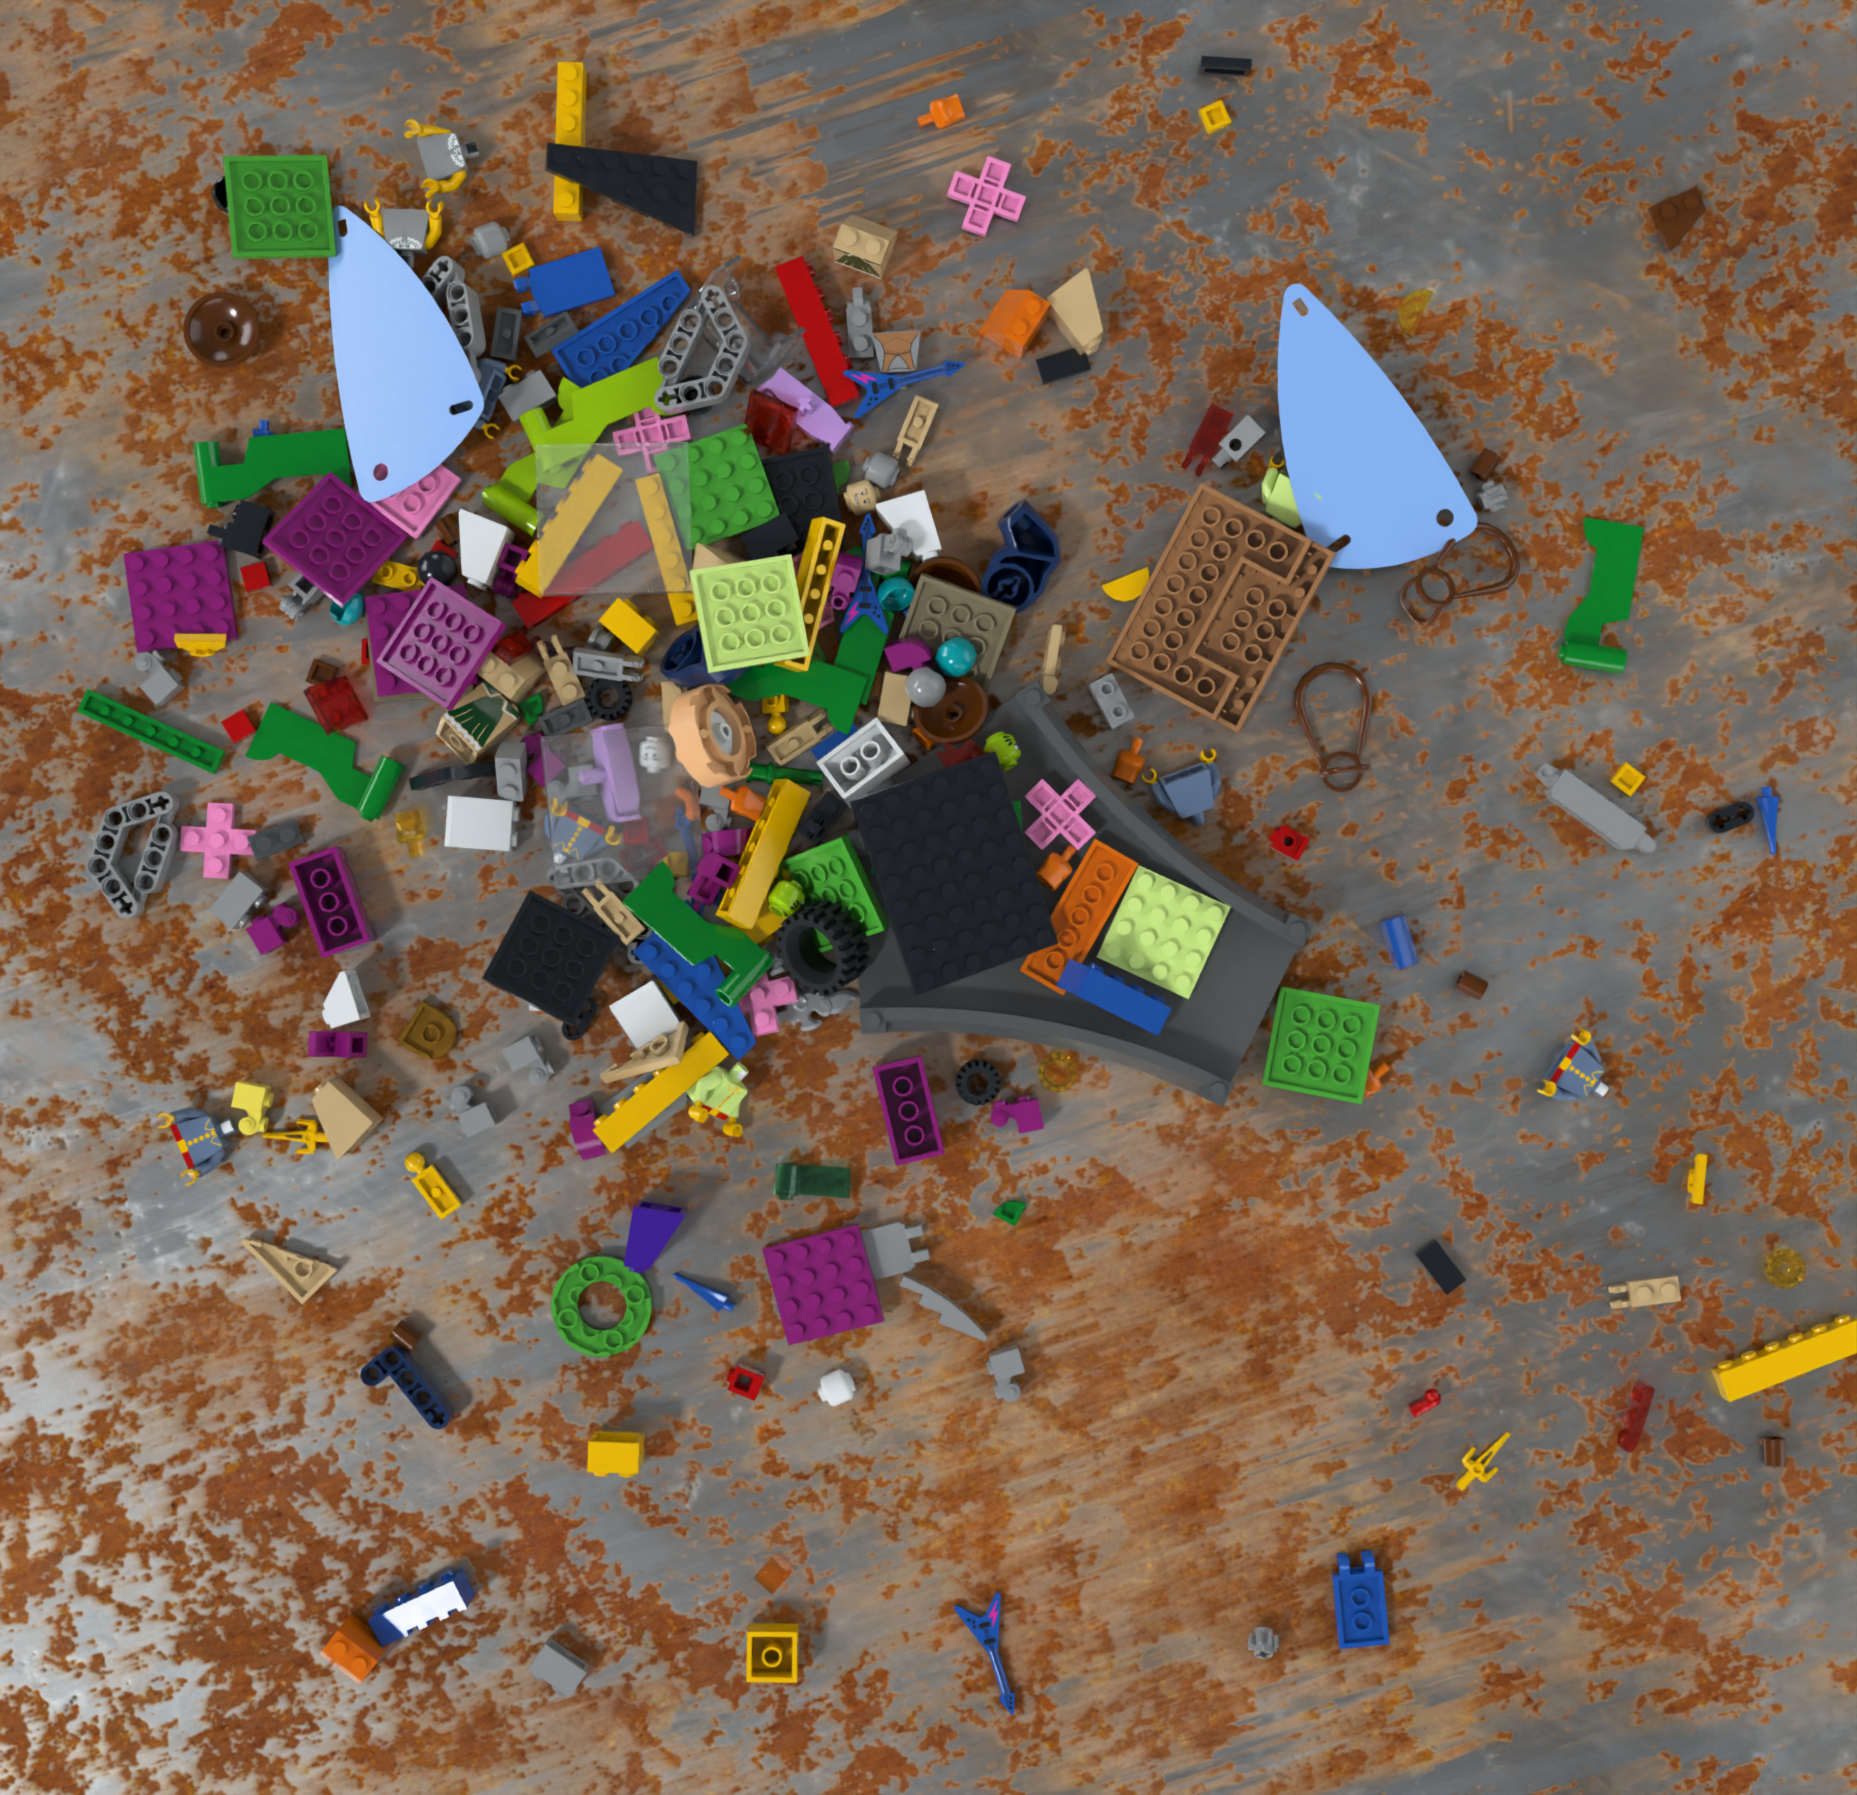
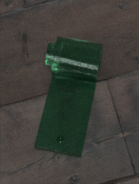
(813, 1180)

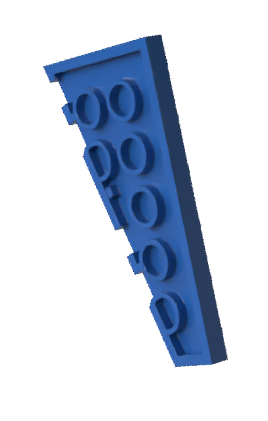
(622, 334)
(696, 990)

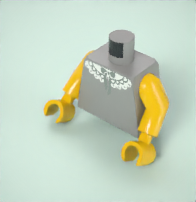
(442, 156)
(407, 230)

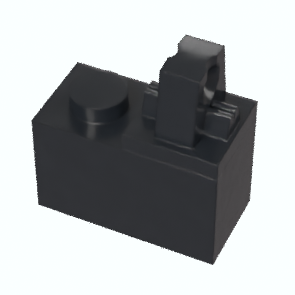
(247, 532)
(772, 538)
(822, 818)

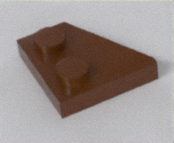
(1677, 216)

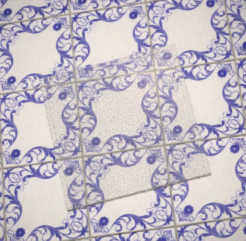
(613, 518)
(619, 806)

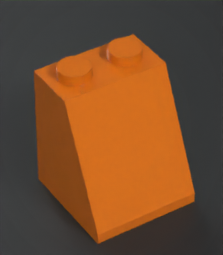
(1016, 320)
(354, 1649)

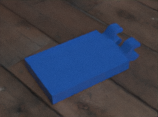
(566, 284)
(1359, 1603)

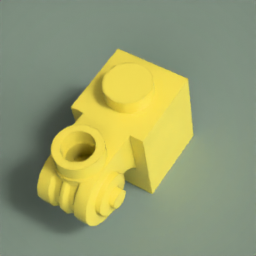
(255, 1100)

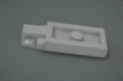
(859, 327)

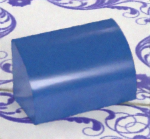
(1399, 942)

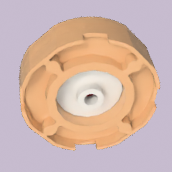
(712, 735)

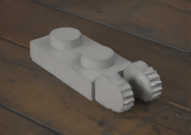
(606, 665)

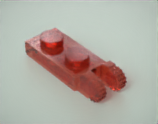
(1208, 436)
(515, 646)
(1636, 1416)

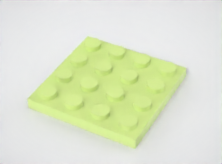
(749, 613)
(1163, 932)

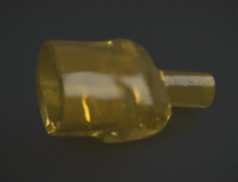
(409, 831)

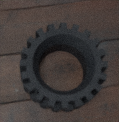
(805, 959)

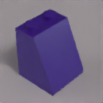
(649, 1233)

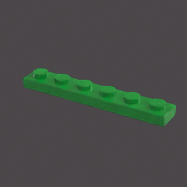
(151, 731)

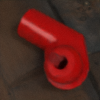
(1432, 1400)

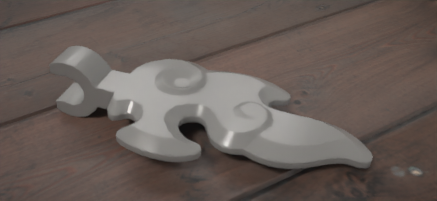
(808, 1002)

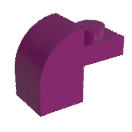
(908, 653)
(726, 842)
(712, 874)
(337, 1044)
(582, 1117)

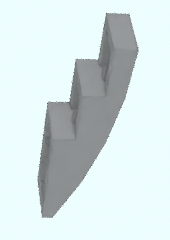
(951, 1313)

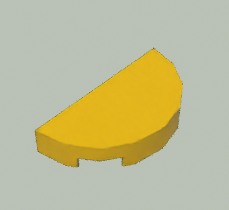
(1127, 587)
(201, 644)
(1696, 1179)

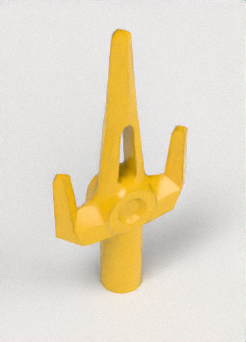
(309, 1136)
(1476, 1468)

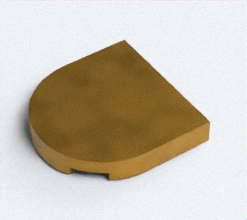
(429, 1032)

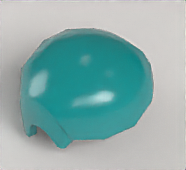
(895, 594)
(350, 612)
(956, 657)

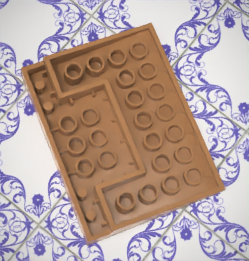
(1220, 607)

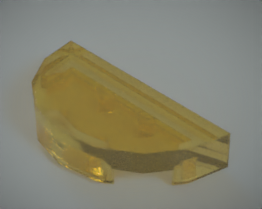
(1412, 309)

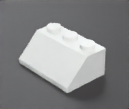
(863, 761)

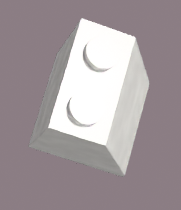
(914, 515)
(481, 547)
(481, 823)
(646, 1014)

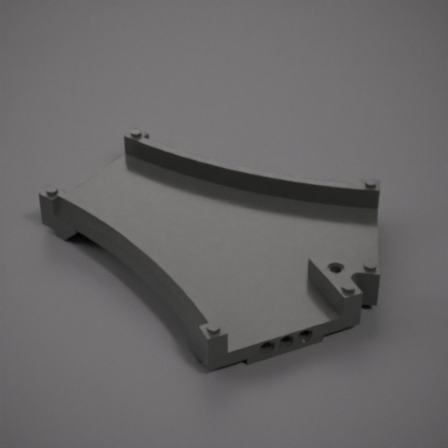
(1201, 1035)

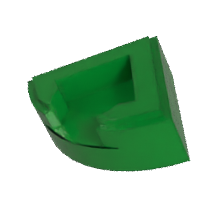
(532, 708)
(1010, 1211)

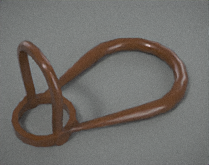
(1495, 588)
(1365, 718)

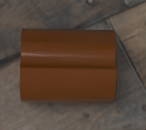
(1485, 465)
(449, 529)
(1471, 985)
(405, 1336)
(1774, 1451)

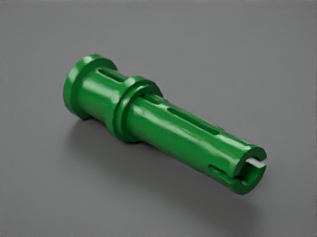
(770, 772)

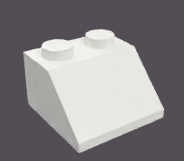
(345, 1001)

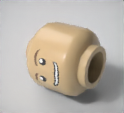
(861, 497)

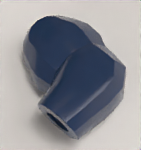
(1025, 560)
(686, 663)

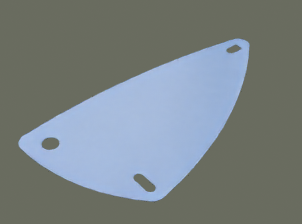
(393, 364)
(1358, 448)

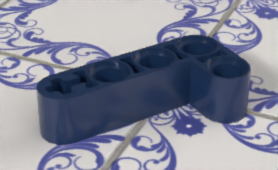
(410, 1389)

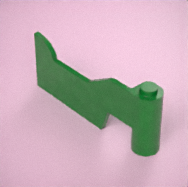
(268, 460)
(1607, 599)
(863, 640)
(820, 685)
(330, 756)
(695, 938)

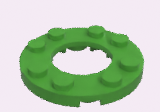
(591, 1340)

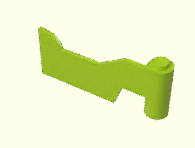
(599, 406)
(518, 484)

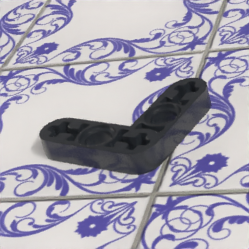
(452, 773)

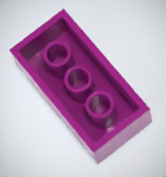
(331, 901)
(908, 1110)

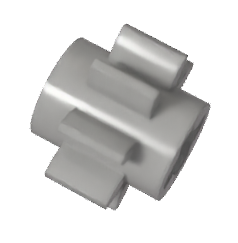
(1491, 496)
(1263, 1642)

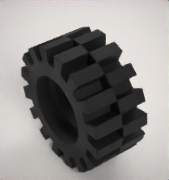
(617, 710)
(989, 1093)

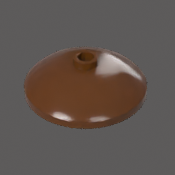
(210, 319)
(948, 570)
(962, 699)

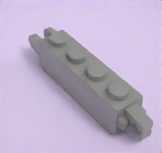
(1594, 810)

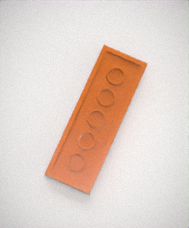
(1081, 912)

